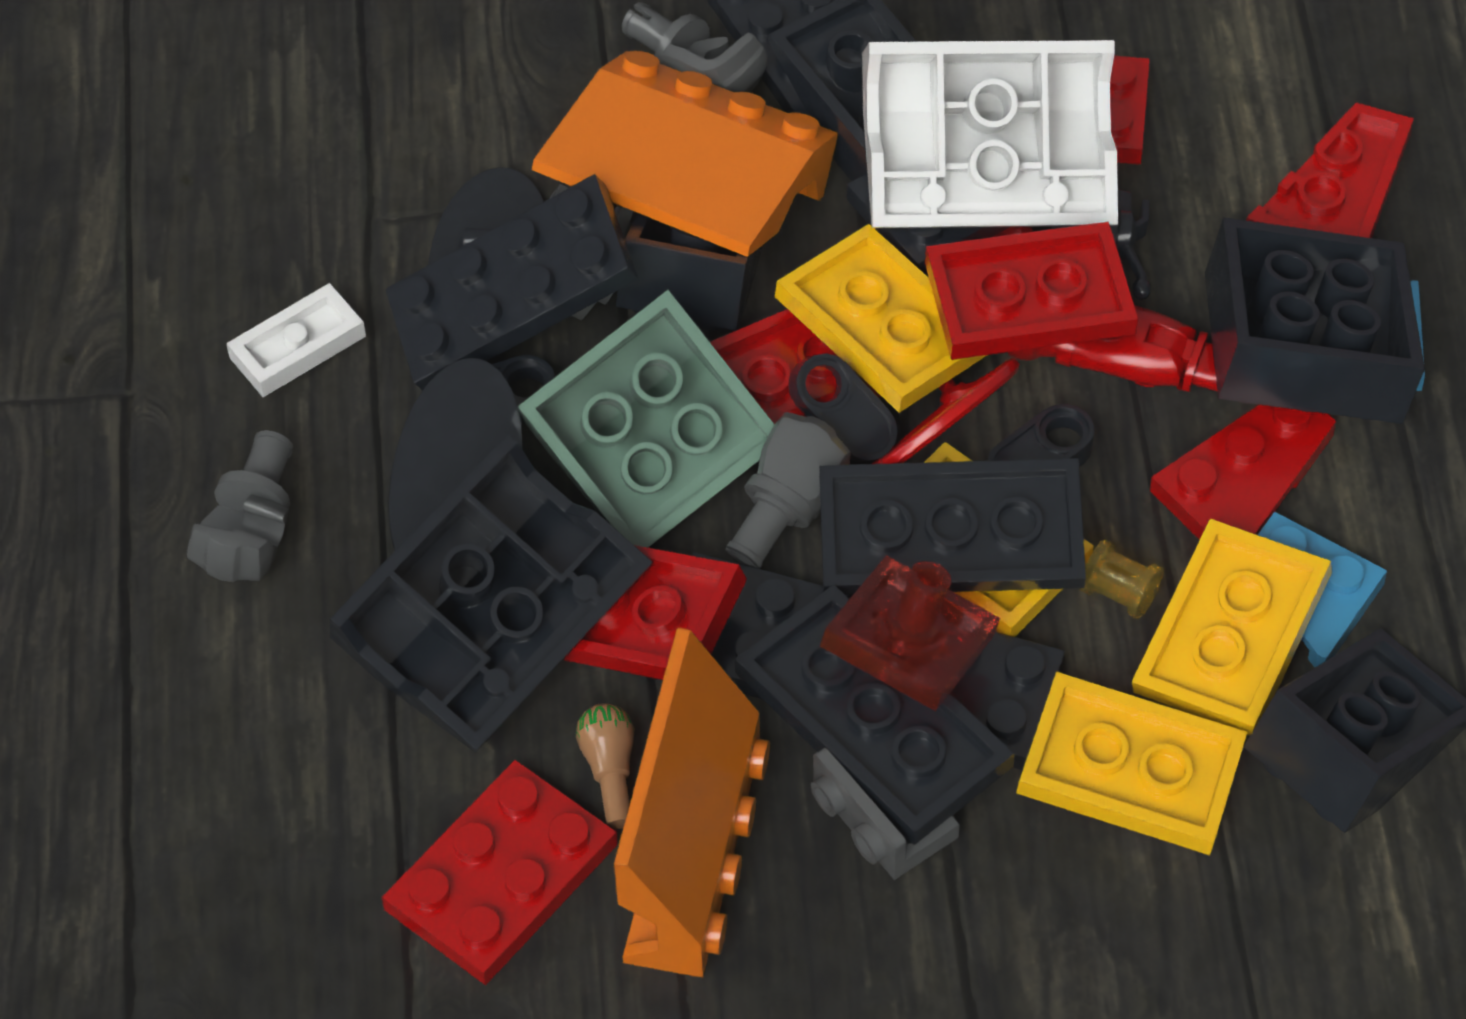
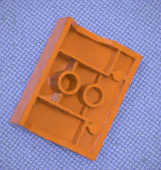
(689, 151)
(688, 813)

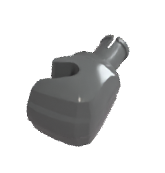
(688, 47)
(786, 484)
(252, 512)

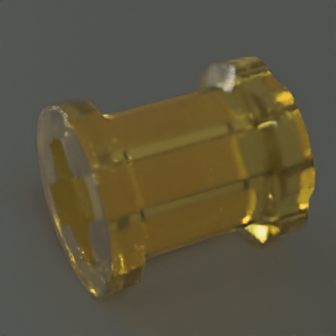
(1122, 579)

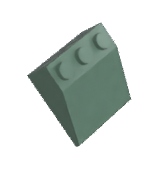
(649, 422)

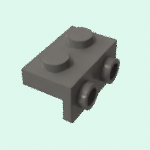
(871, 829)

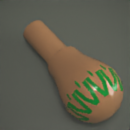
(607, 743)

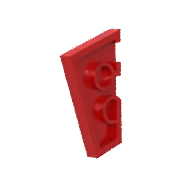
(1345, 178)
(1244, 468)

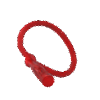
(957, 402)

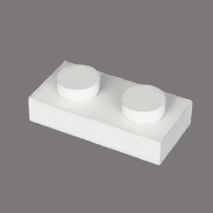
(296, 340)

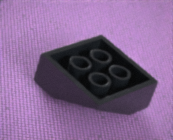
(1313, 321)

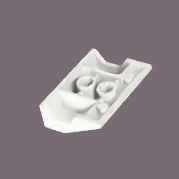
(989, 133)

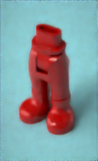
(1157, 355)

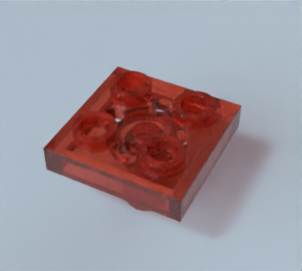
(918, 620)

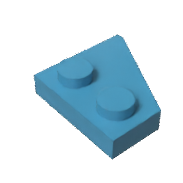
(1346, 595)

